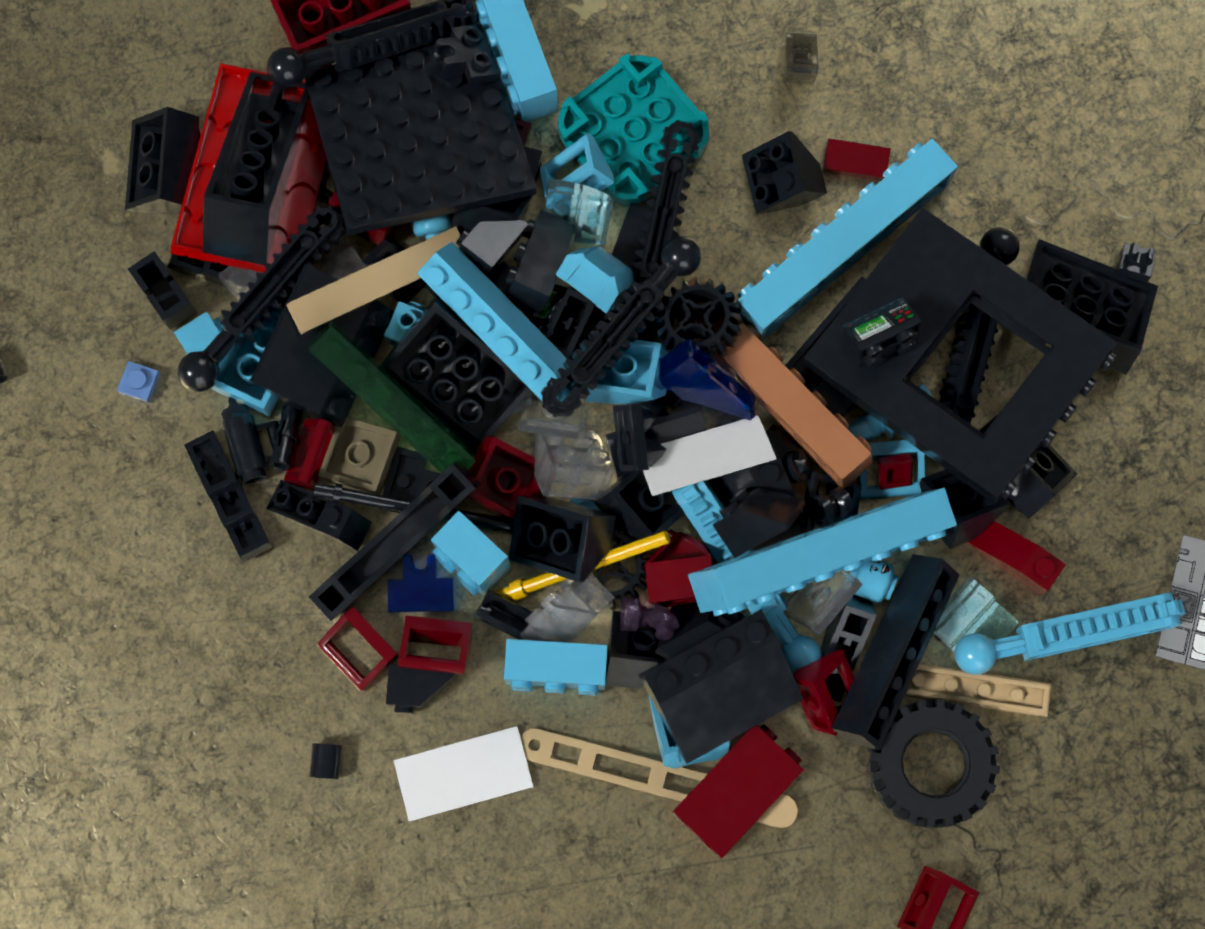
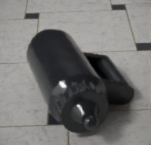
(245, 443)

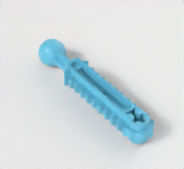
(702, 509)
(1071, 632)

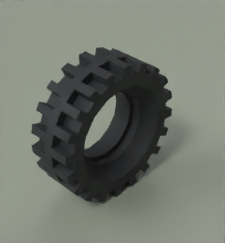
(978, 774)

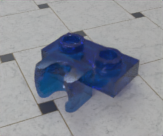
(420, 589)

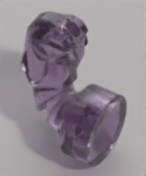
(635, 614)

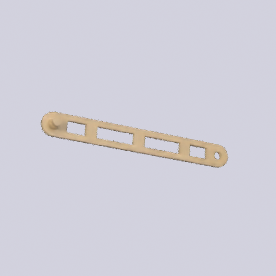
(779, 814)

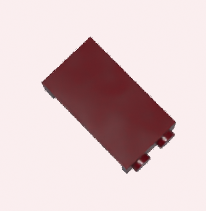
(739, 789)

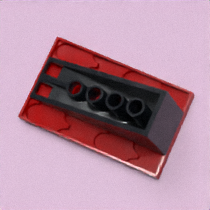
(251, 172)

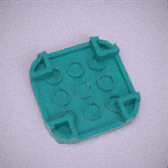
(626, 117)

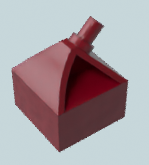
(669, 570)

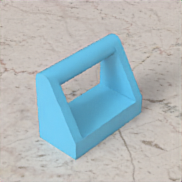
(593, 173)
(890, 448)

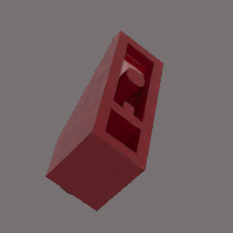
(1018, 557)

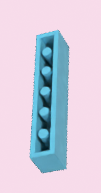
(493, 318)

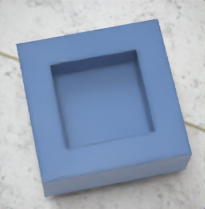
(138, 381)

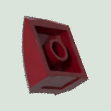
(503, 476)

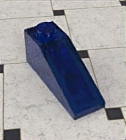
(704, 382)

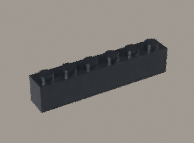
(895, 651)

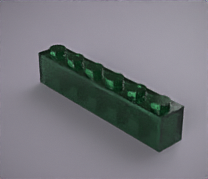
(389, 399)

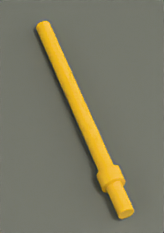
(521, 588)

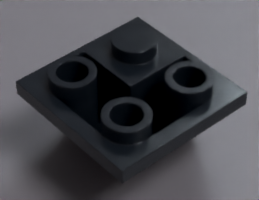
(783, 174)

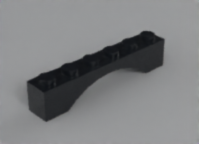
(395, 540)

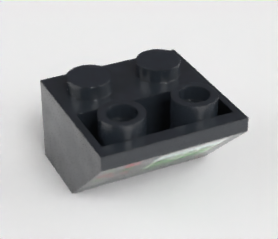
(566, 319)
(882, 333)

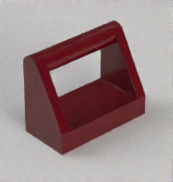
(309, 453)
(353, 617)
(435, 632)
(816, 697)
(929, 897)

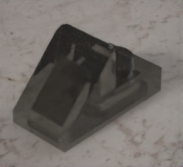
(800, 58)

